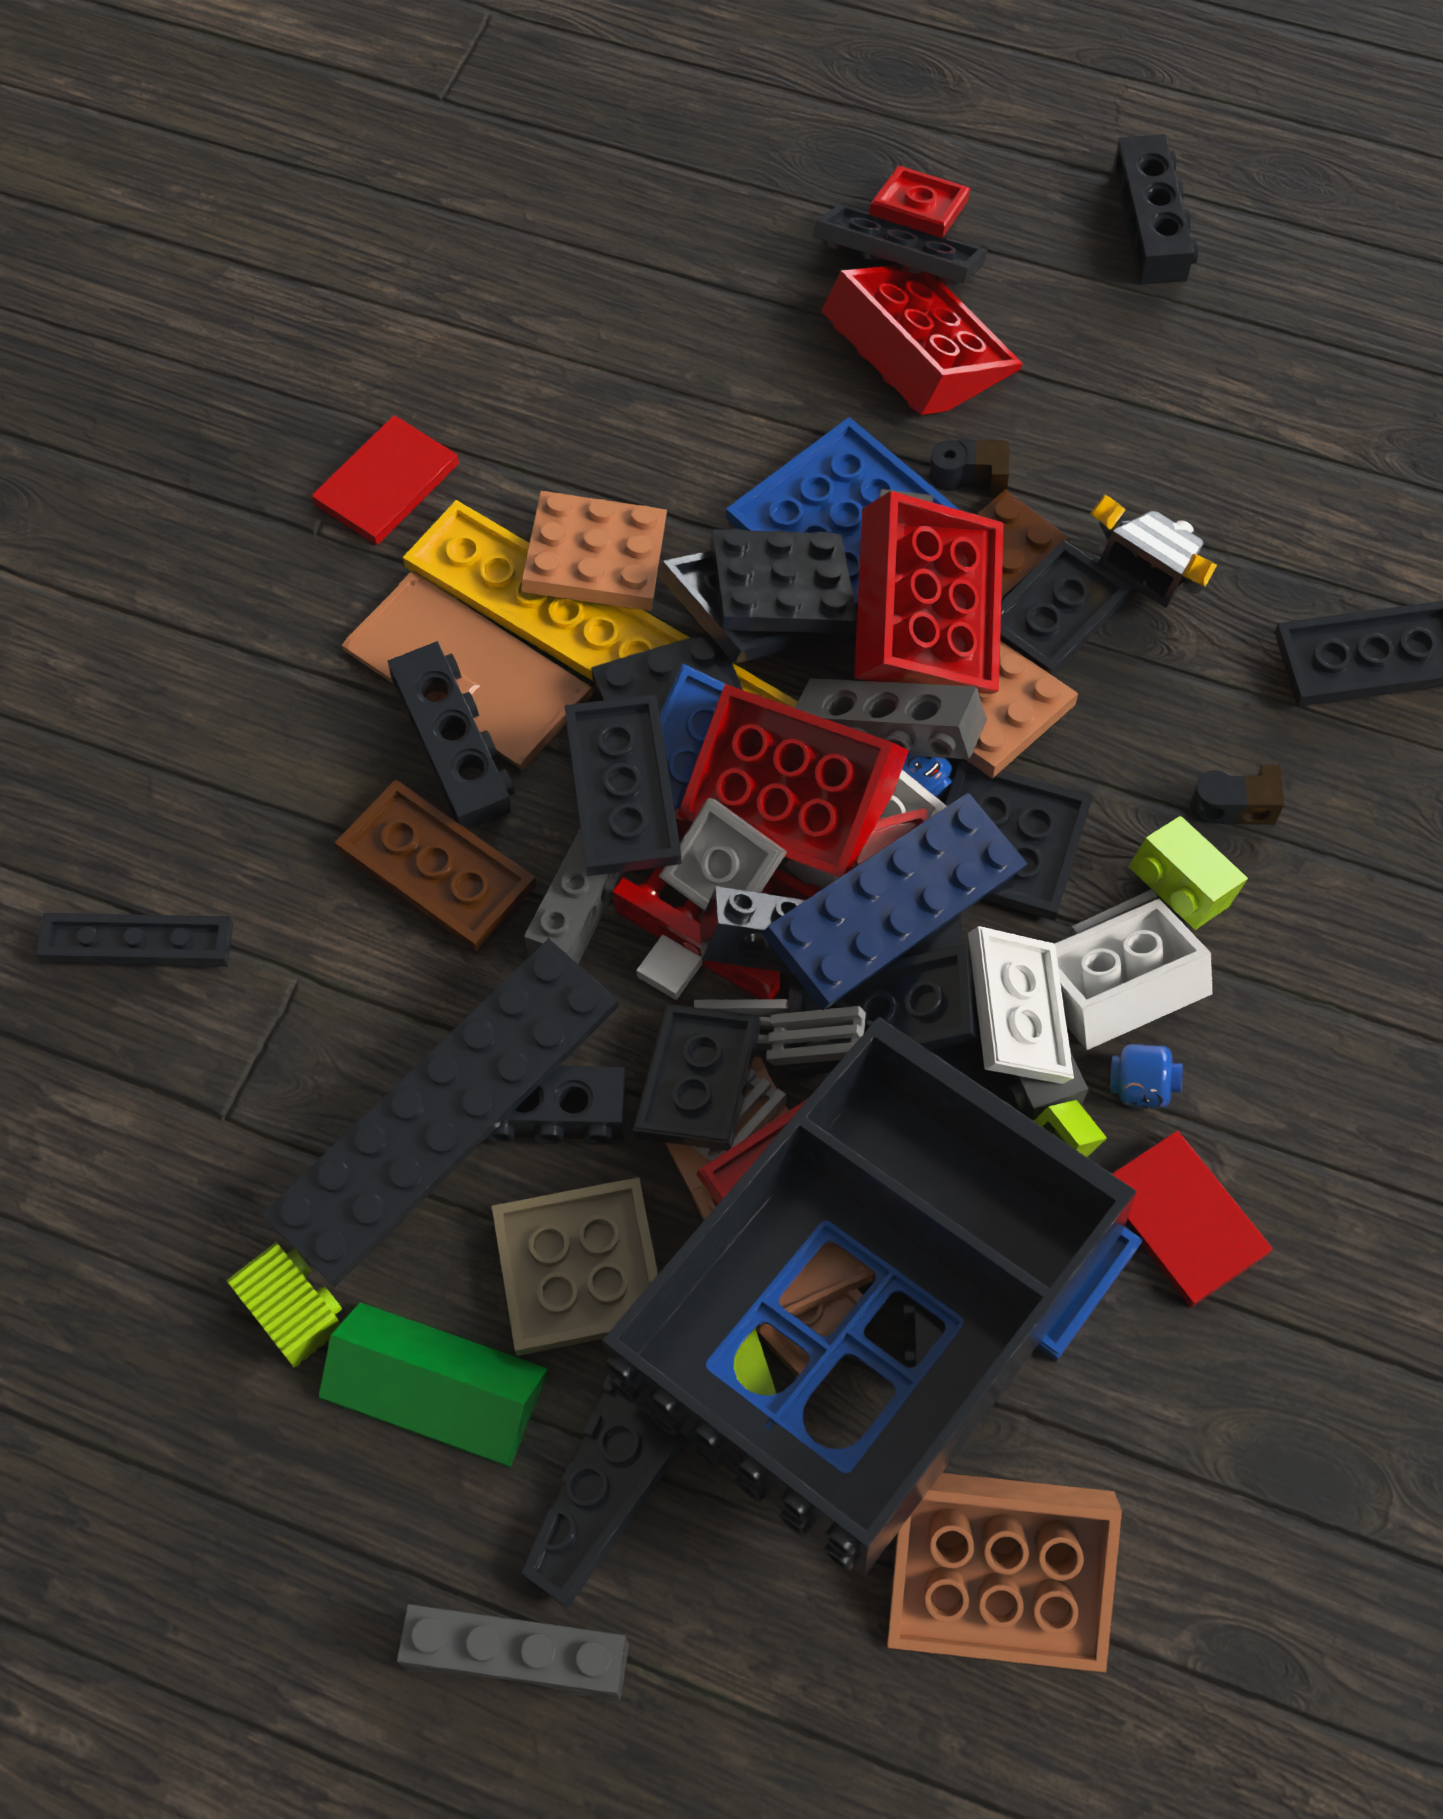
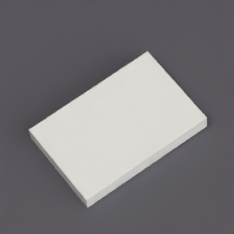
(1020, 1006)

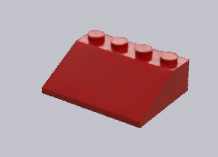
(918, 336)
(928, 595)
(795, 778)

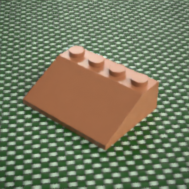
(1007, 1572)

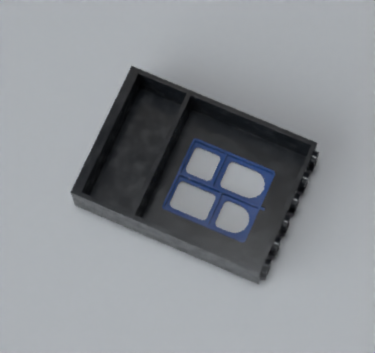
(943, 1203)

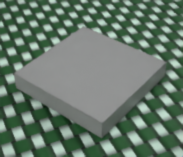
(722, 853)

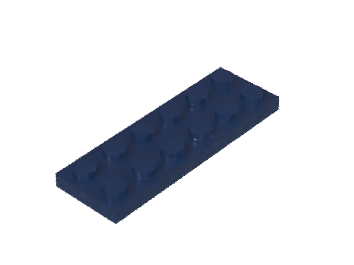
(893, 900)

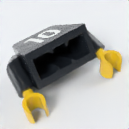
(1152, 552)

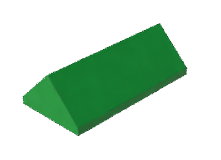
(431, 1383)

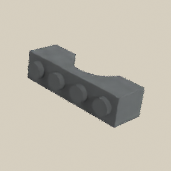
(513, 1650)

